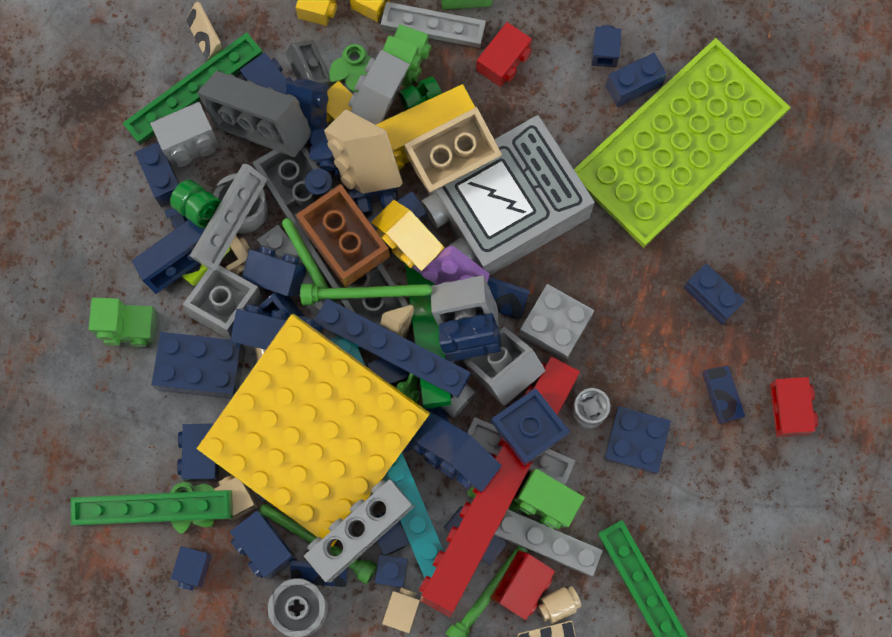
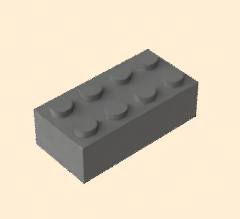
(255, 113)

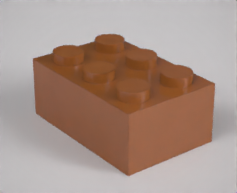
(343, 235)

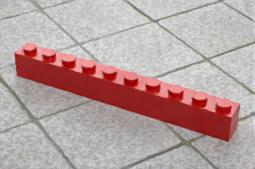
(488, 508)

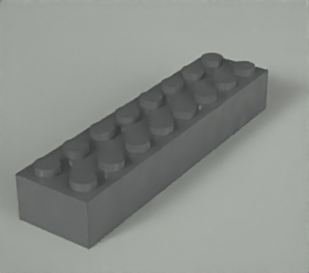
(288, 188)

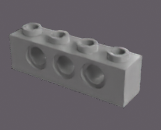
(320, 553)

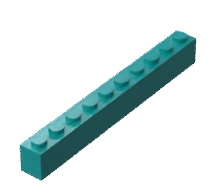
(417, 522)

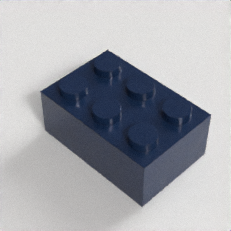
(198, 365)
(455, 453)

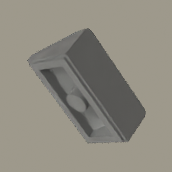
(307, 62)

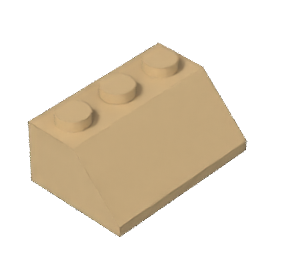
(452, 150)
(362, 154)

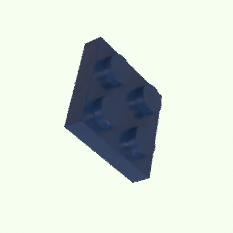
(530, 426)
(637, 440)

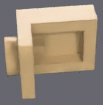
(241, 250)

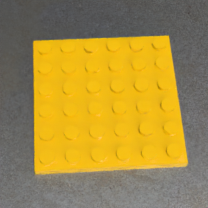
(312, 428)

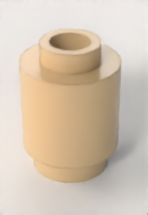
(559, 604)

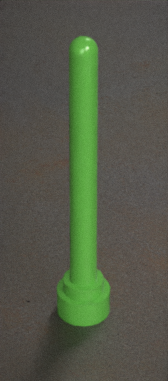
(304, 254)
(311, 293)
(363, 569)
(462, 629)

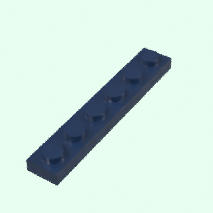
(392, 348)

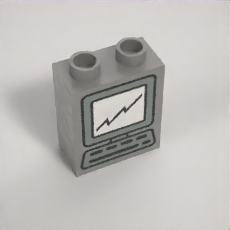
(513, 200)

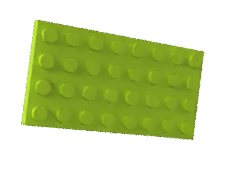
(680, 142)

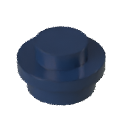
(318, 182)

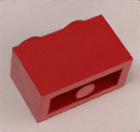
(504, 54)
(793, 407)
(522, 585)

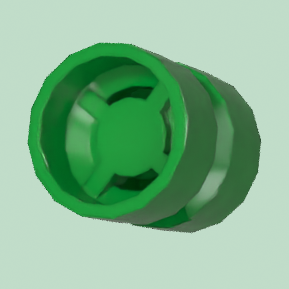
(413, 96)
(194, 203)

